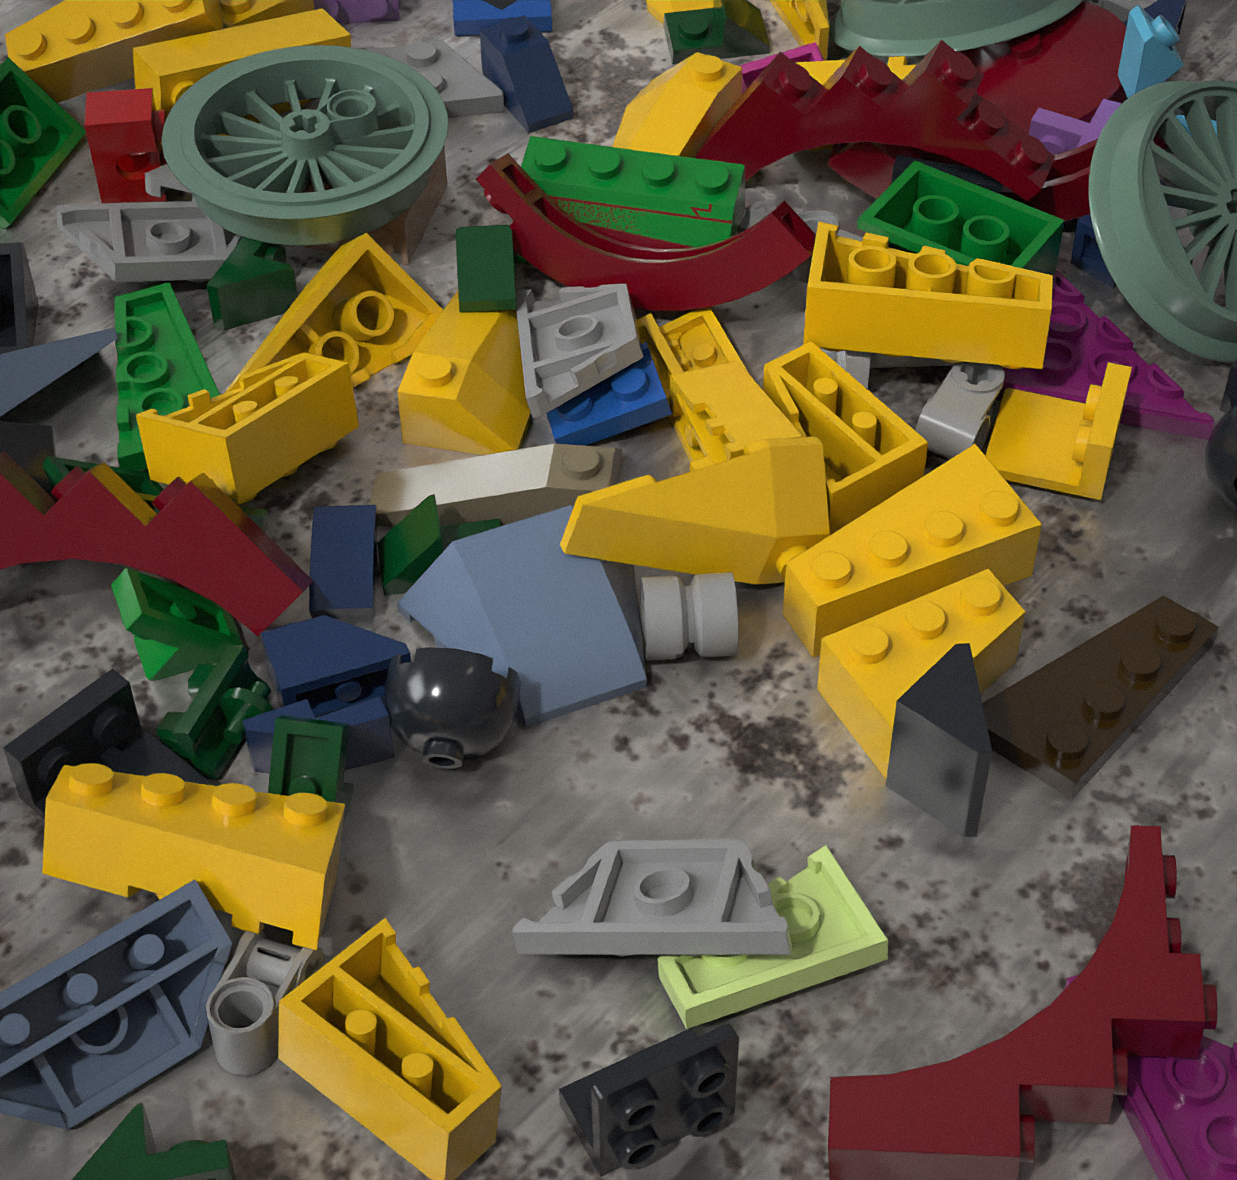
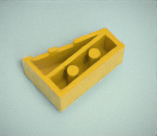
(255, 431)
(863, 441)
(883, 656)
(391, 1056)

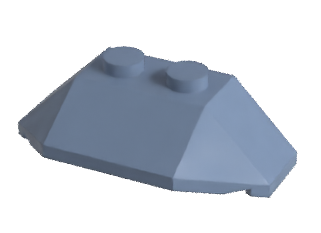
(111, 1011)

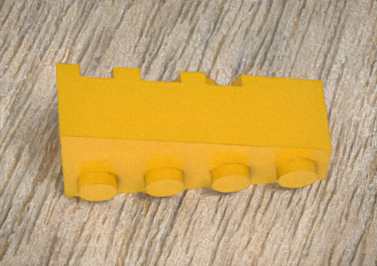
(247, 849)

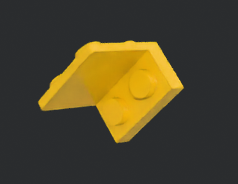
(1060, 440)

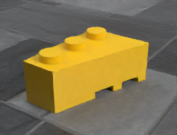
(722, 411)

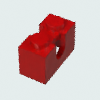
(125, 143)

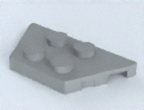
(456, 80)
(148, 239)
(574, 341)
(660, 902)

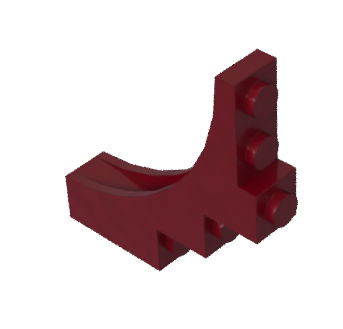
(867, 102)
(194, 538)
(1059, 1066)

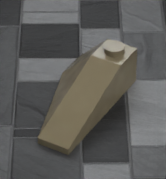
(498, 484)

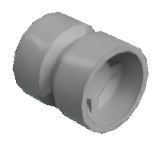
(689, 616)

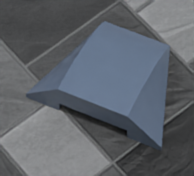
(545, 613)

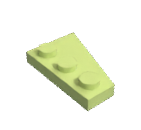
(828, 935)

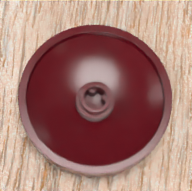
(1056, 67)

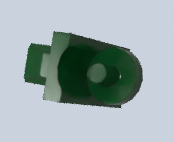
(213, 722)

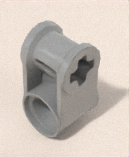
(962, 409)
(250, 995)

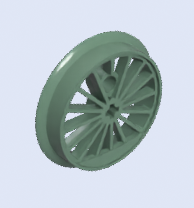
(918, 25)
(345, 141)
(1137, 227)

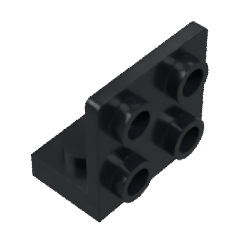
(94, 728)
(654, 1098)

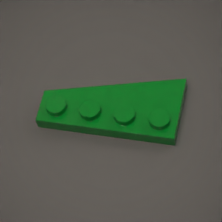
(155, 364)

